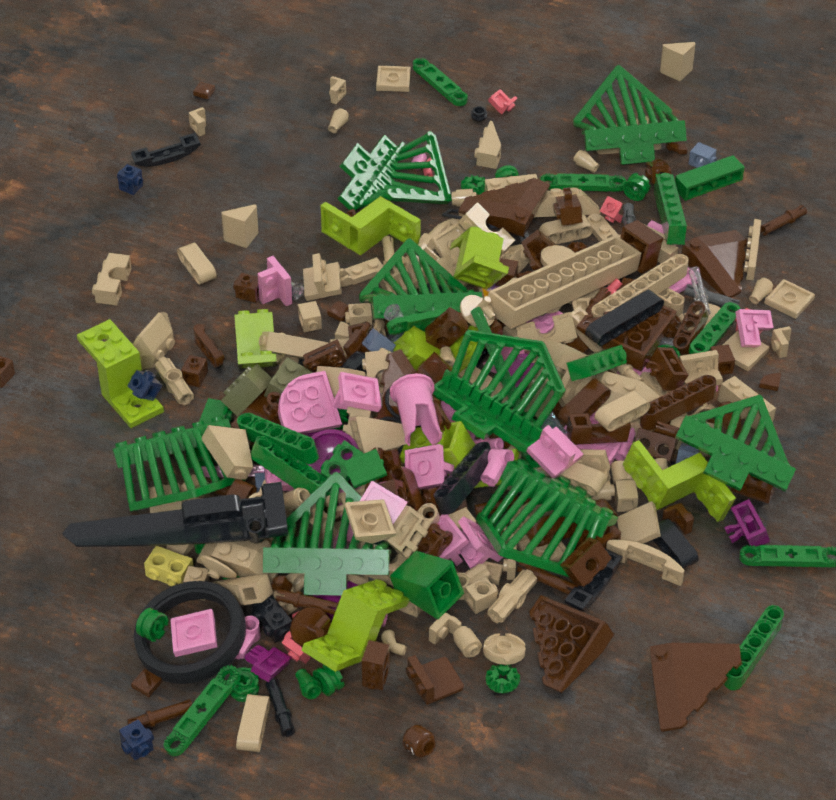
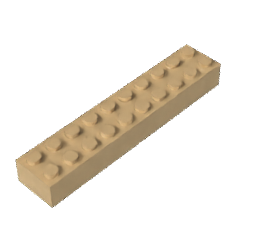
(563, 281)

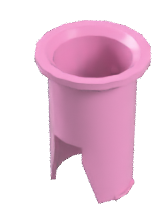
(416, 406)

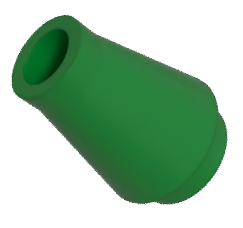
(308, 684)

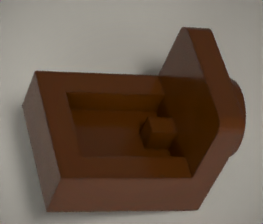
(680, 516)

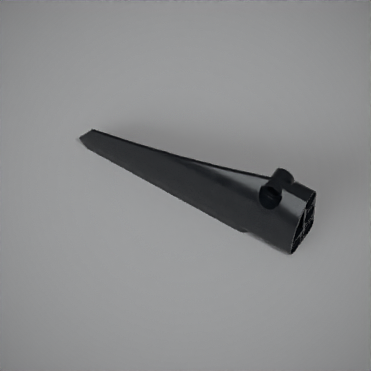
(198, 522)

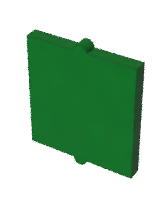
(365, 468)

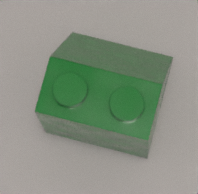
(428, 583)

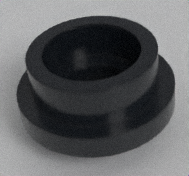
(479, 113)

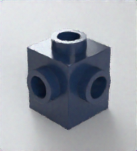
(130, 179)
(144, 385)
(136, 740)

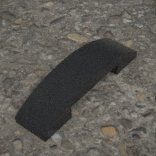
(167, 154)
(585, 596)

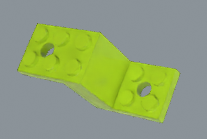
(369, 225)
(479, 258)
(248, 331)
(417, 350)
(116, 364)
(455, 443)
(677, 481)
(355, 623)

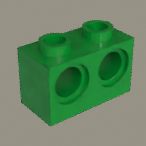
(336, 460)

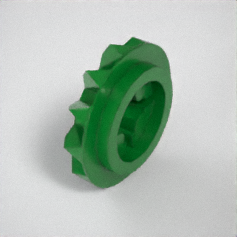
(468, 182)
(502, 685)

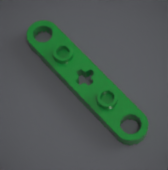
(440, 82)
(593, 182)
(419, 320)
(721, 323)
(778, 556)
(193, 721)

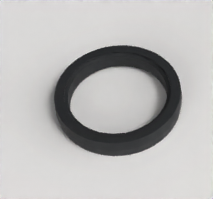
(210, 665)

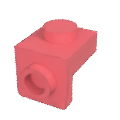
(502, 102)
(611, 210)
(294, 649)

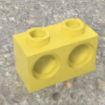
(167, 566)

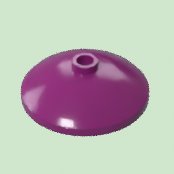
(325, 444)

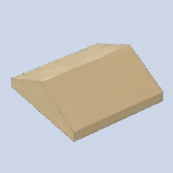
(370, 520)

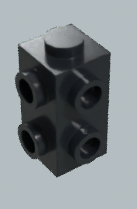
(272, 618)

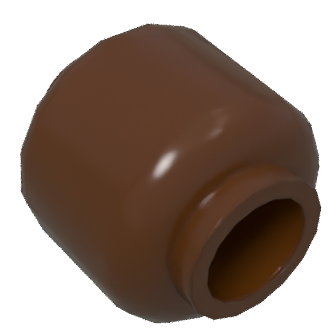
(419, 741)

